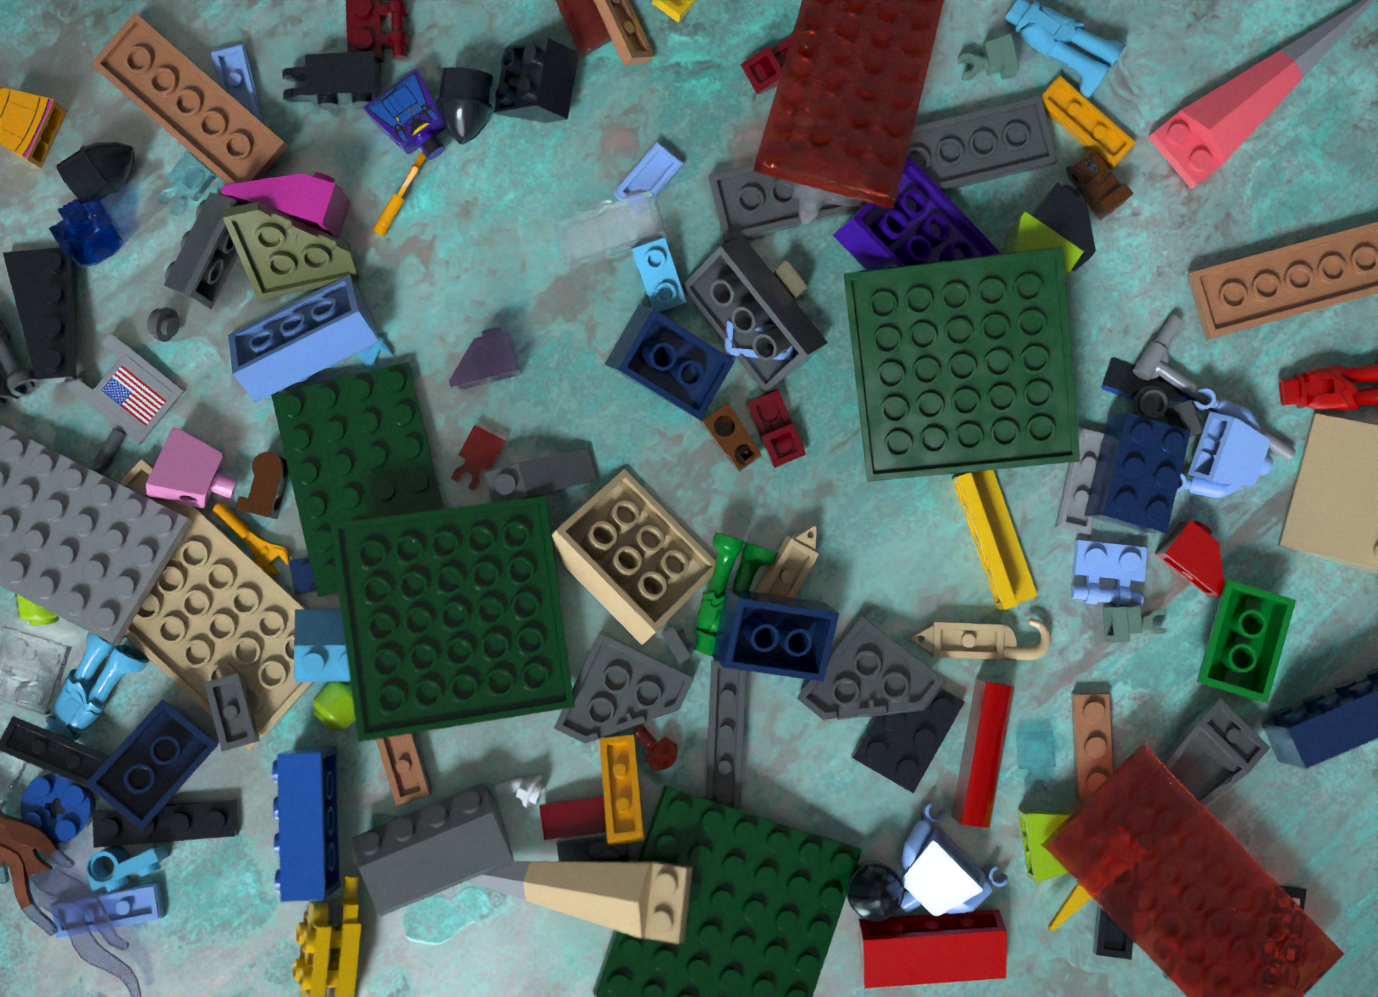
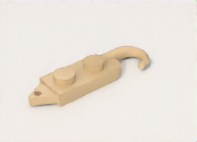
(791, 564)
(981, 641)

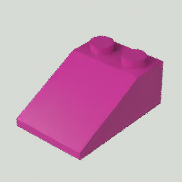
(301, 196)

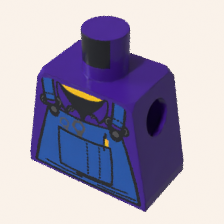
(409, 116)

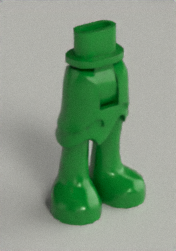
(712, 602)

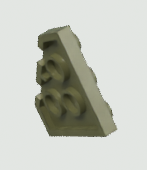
(284, 252)

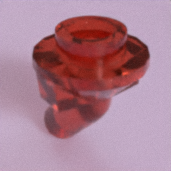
(660, 754)

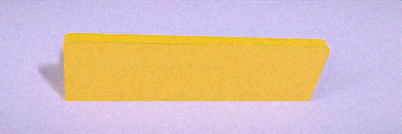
(994, 538)

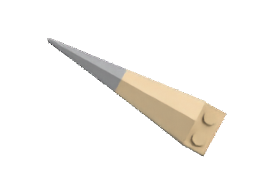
(624, 896)

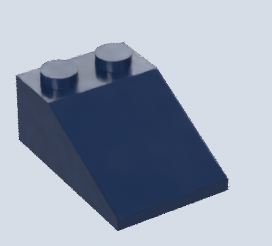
(669, 361)

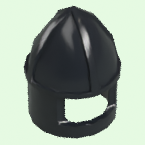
(464, 101)
(97, 169)
(874, 891)

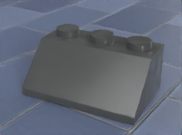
(205, 254)

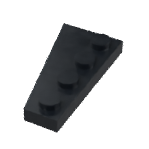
(46, 305)

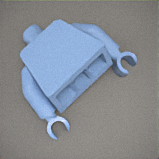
(1228, 452)
(941, 873)

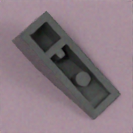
(541, 476)

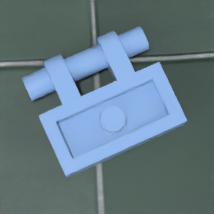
(1111, 562)

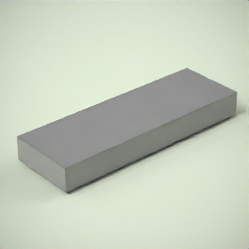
(1079, 483)

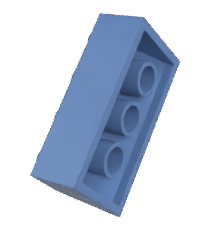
(290, 350)

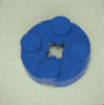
(76, 798)

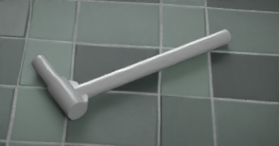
(1154, 364)

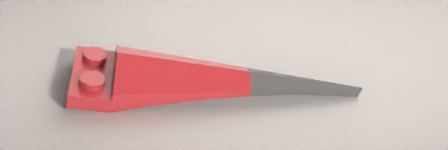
(1217, 124)

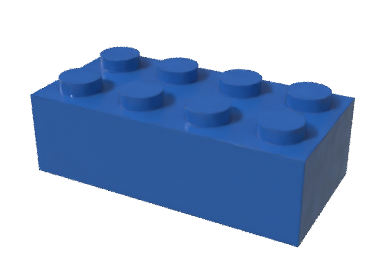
(307, 823)

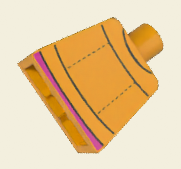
(29, 124)

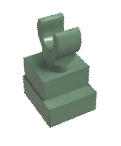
(996, 57)
(1123, 621)

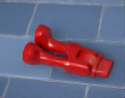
(1330, 387)

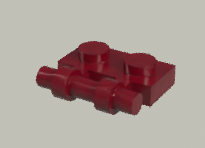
(365, 27)

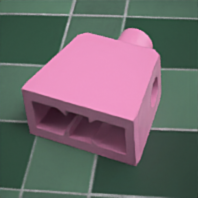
(188, 472)

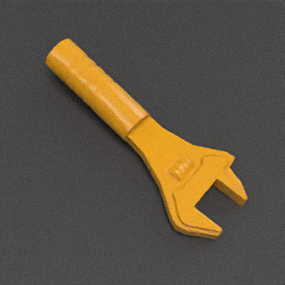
(395, 201)
(263, 550)

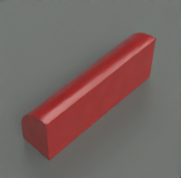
(982, 753)
(933, 949)

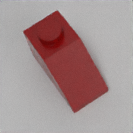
(1194, 556)

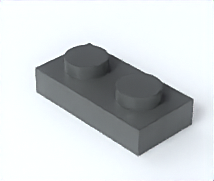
(232, 711)

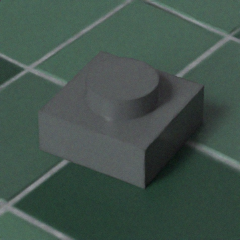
(1185, 417)
(678, 643)

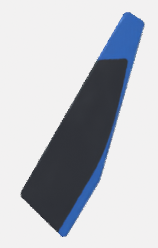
(1123, 382)

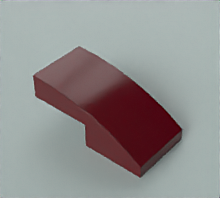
(766, 67)
(775, 428)
(573, 817)

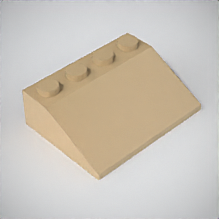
(1336, 494)
(632, 556)

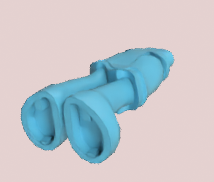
(1053, 35)
(81, 697)

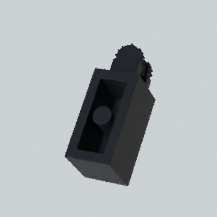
(336, 79)

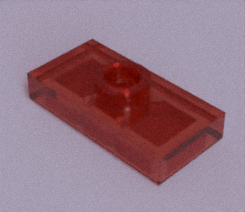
(584, 25)

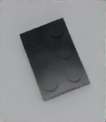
(906, 743)

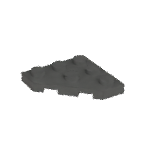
(870, 678)
(620, 691)

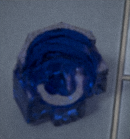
(87, 232)

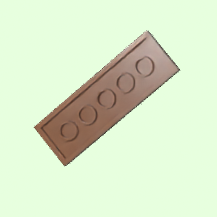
(188, 103)
(1286, 281)

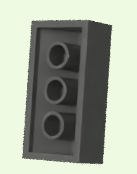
(742, 289)
(432, 849)

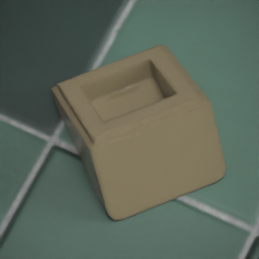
(791, 280)

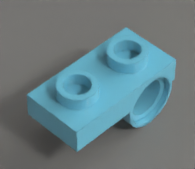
(658, 274)
(123, 865)

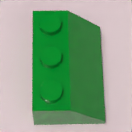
(1246, 641)

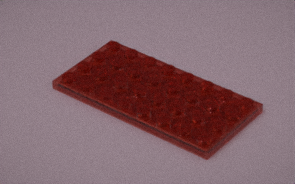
(850, 96)
(1188, 889)

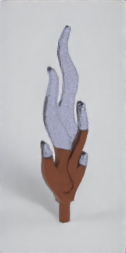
(62, 895)

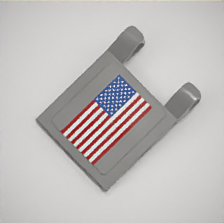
(131, 393)

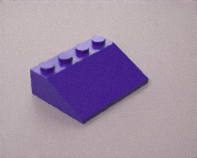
(916, 231)

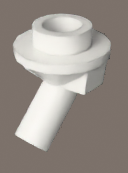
(528, 790)

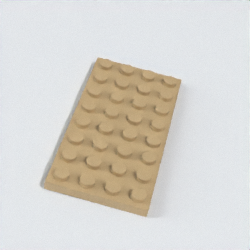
(218, 617)

